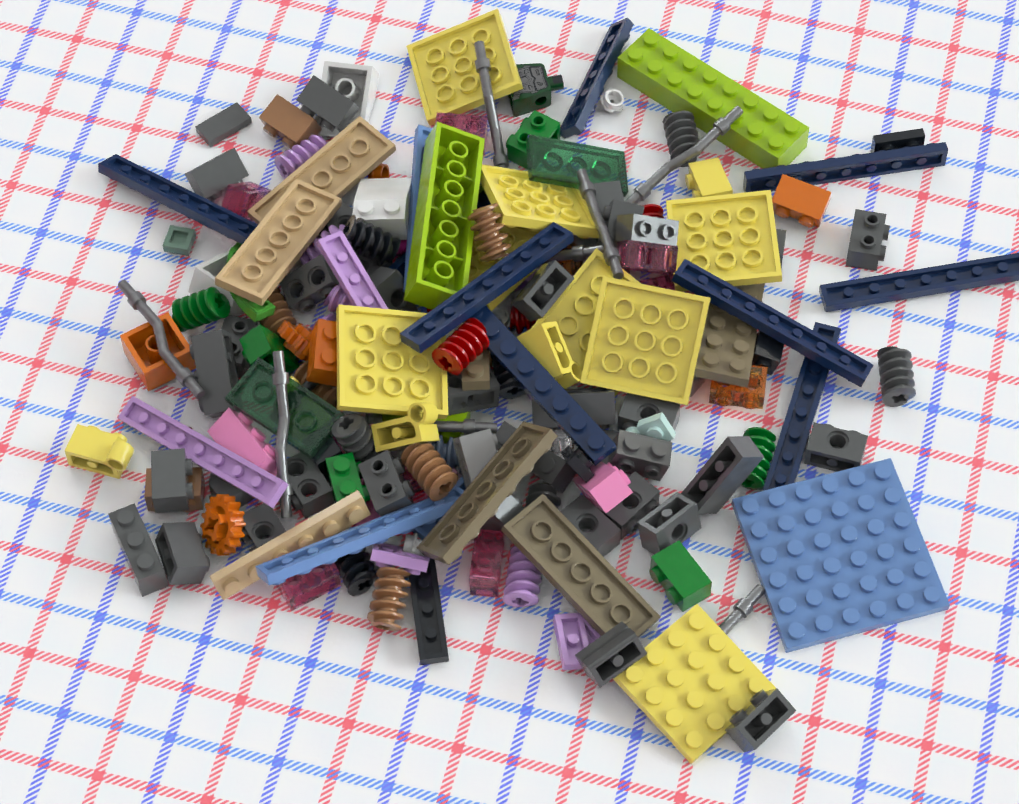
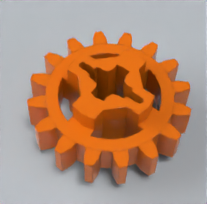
(296, 339)
(222, 525)

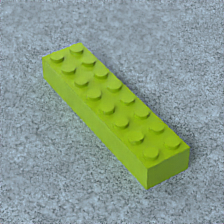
(688, 84)
(441, 228)

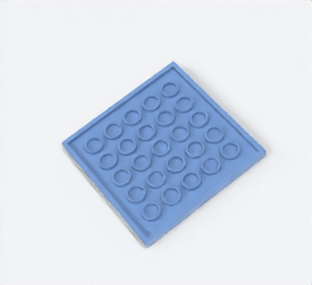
(839, 555)

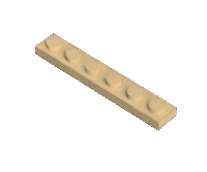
(316, 528)

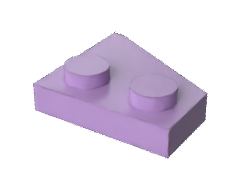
(572, 636)

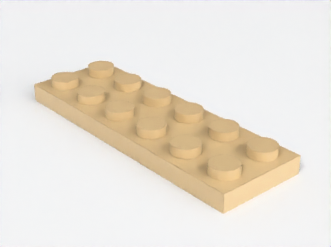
(335, 166)
(278, 242)

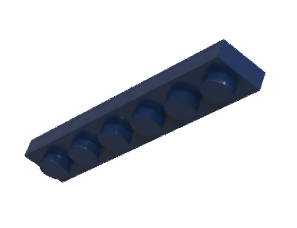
(596, 78)

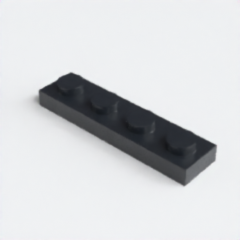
(428, 616)

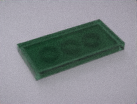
(559, 160)
(309, 414)

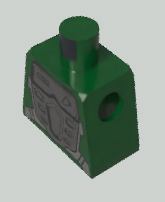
(536, 89)

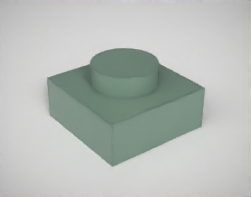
(179, 240)

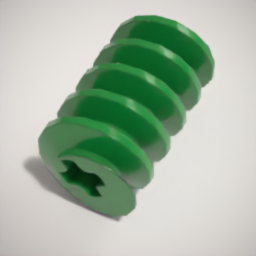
(200, 309)
(764, 441)

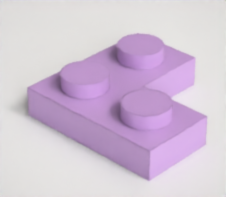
(388, 555)

